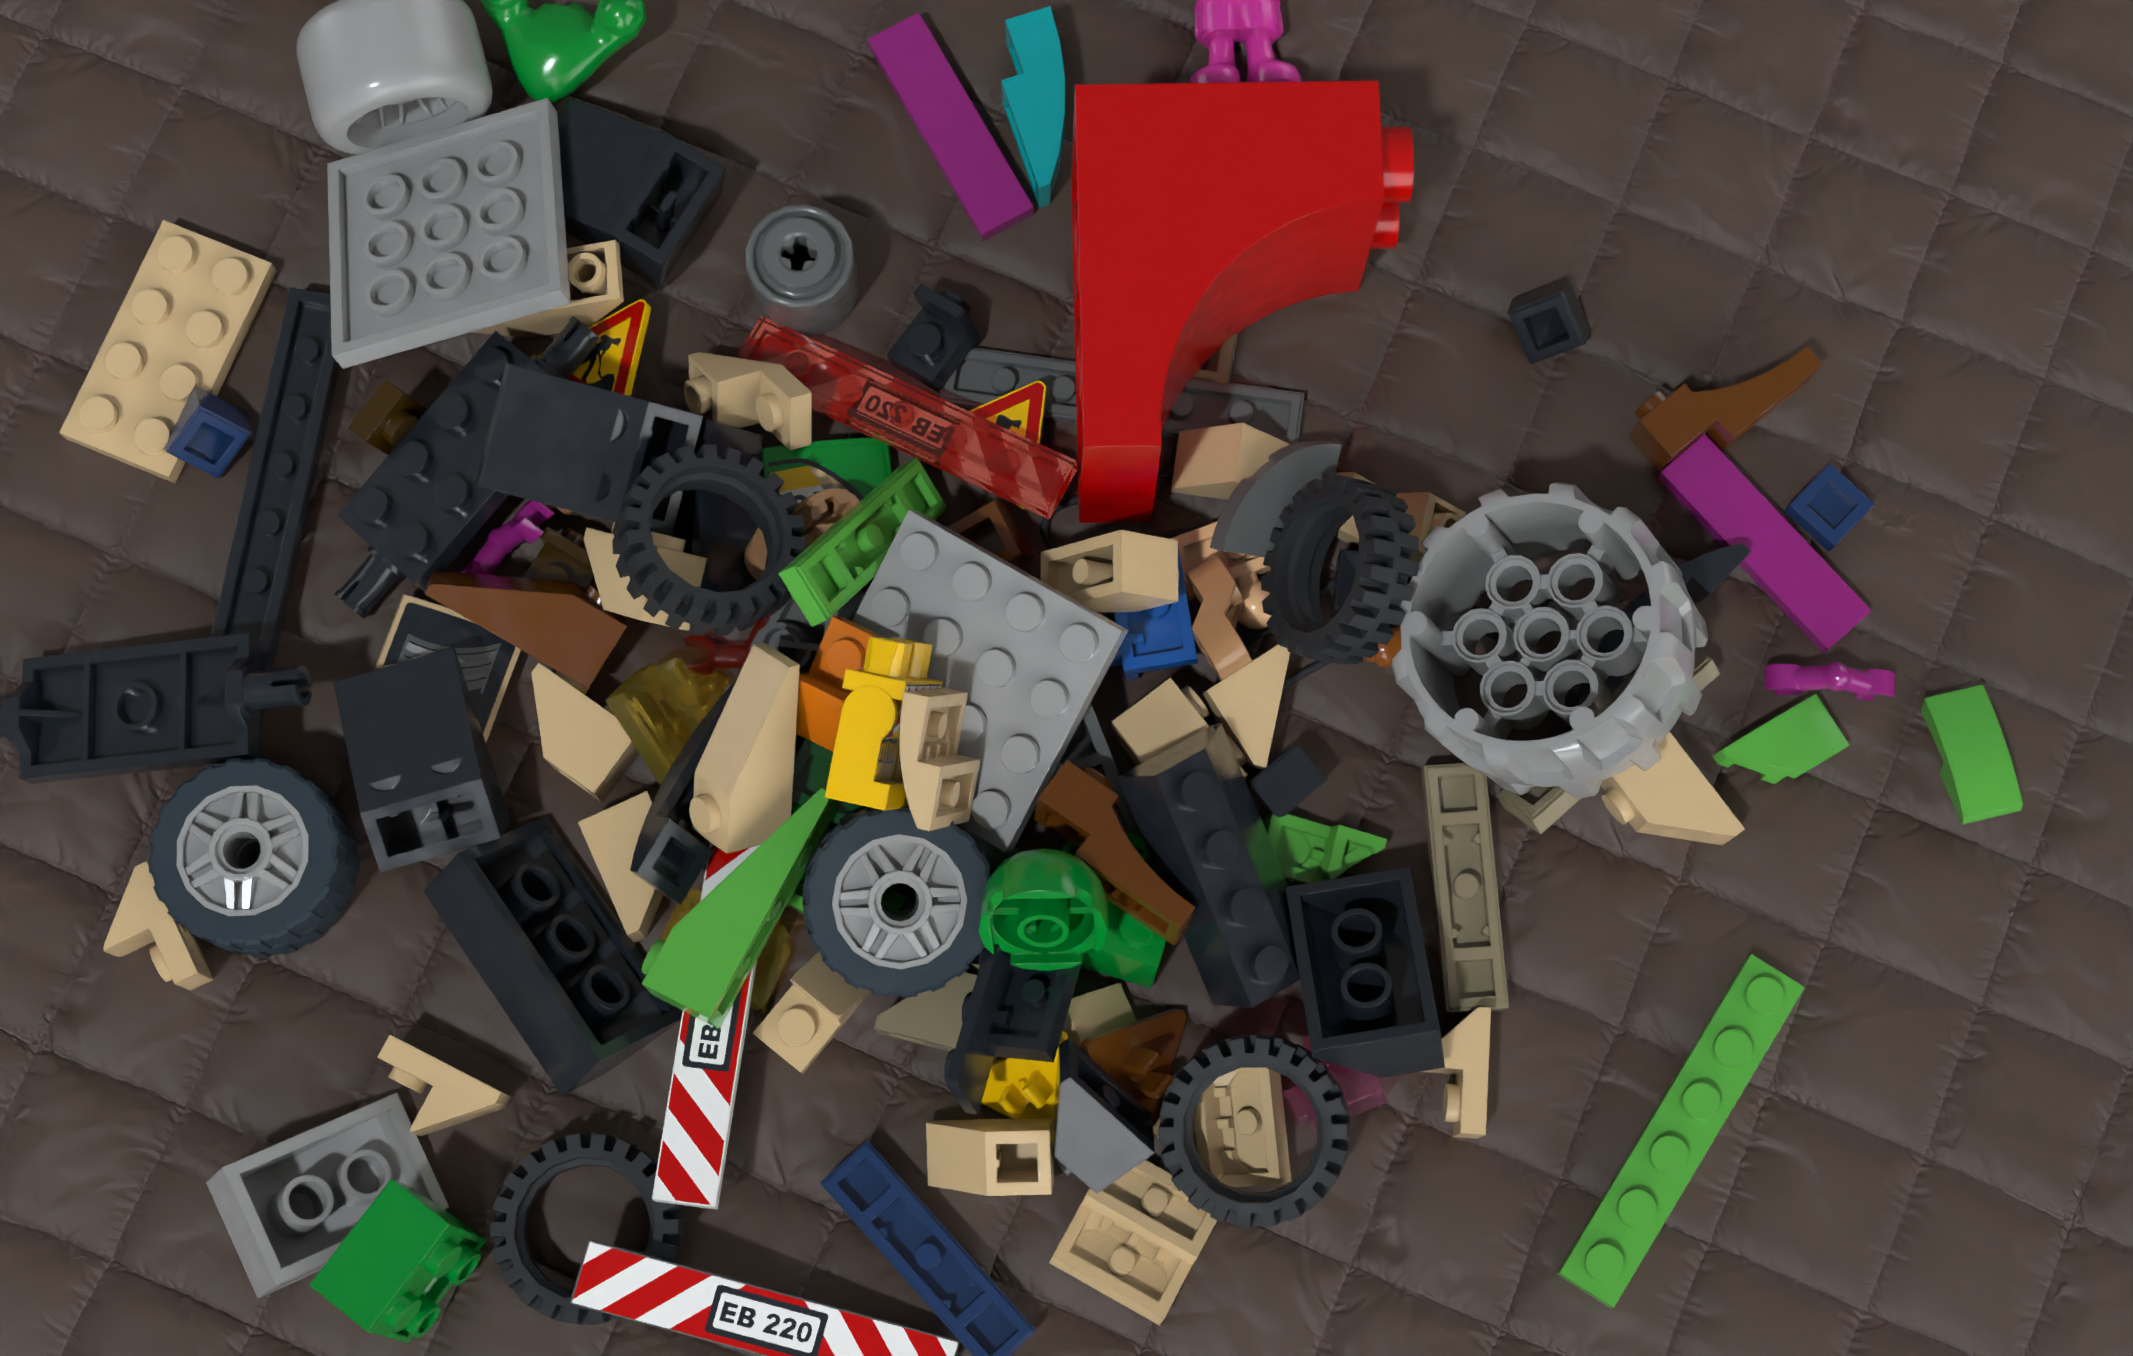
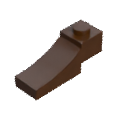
(1724, 415)
(1081, 811)

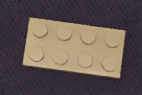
(168, 338)

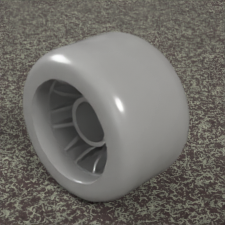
(391, 70)

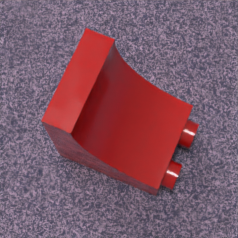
(1196, 223)

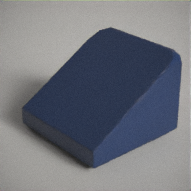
(209, 433)

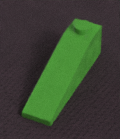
(723, 935)

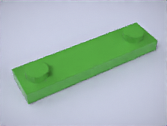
(855, 546)

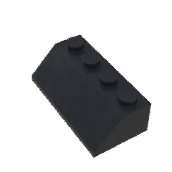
(1221, 861)
(551, 953)

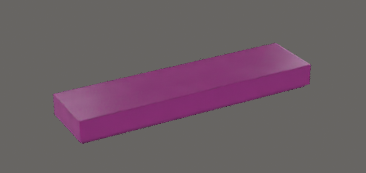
(950, 127)
(1779, 556)

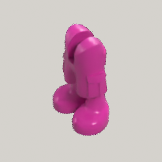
(1250, 22)

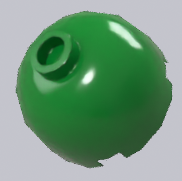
(1044, 910)

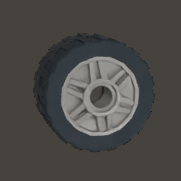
(216, 828)
(886, 948)

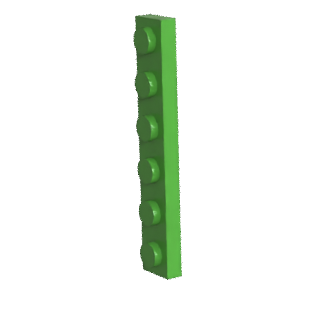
(1680, 1131)

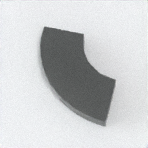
(1257, 503)

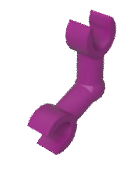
(505, 538)
(1836, 676)

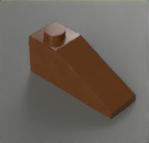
(542, 617)

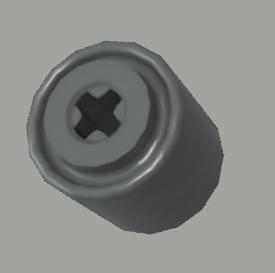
(807, 299)

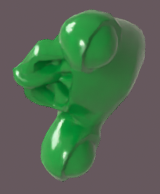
(562, 44)

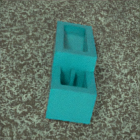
(1036, 98)

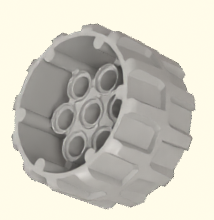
(1493, 553)

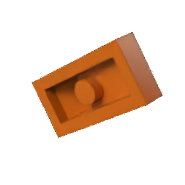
(821, 689)

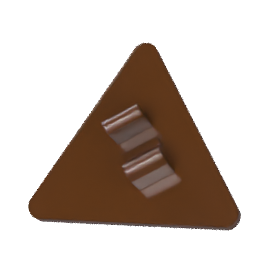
(1140, 1055)

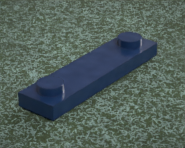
(927, 1254)

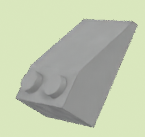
(308, 1192)

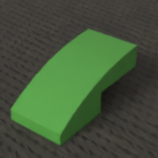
(1973, 754)

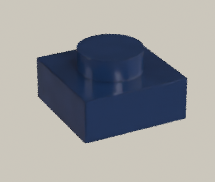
(1829, 507)

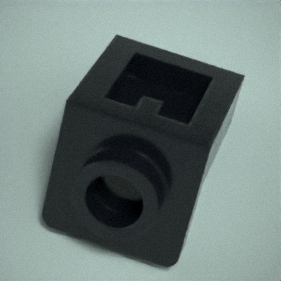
(935, 338)

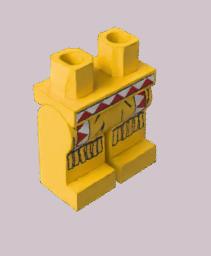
(867, 742)

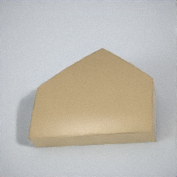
(1243, 1129)

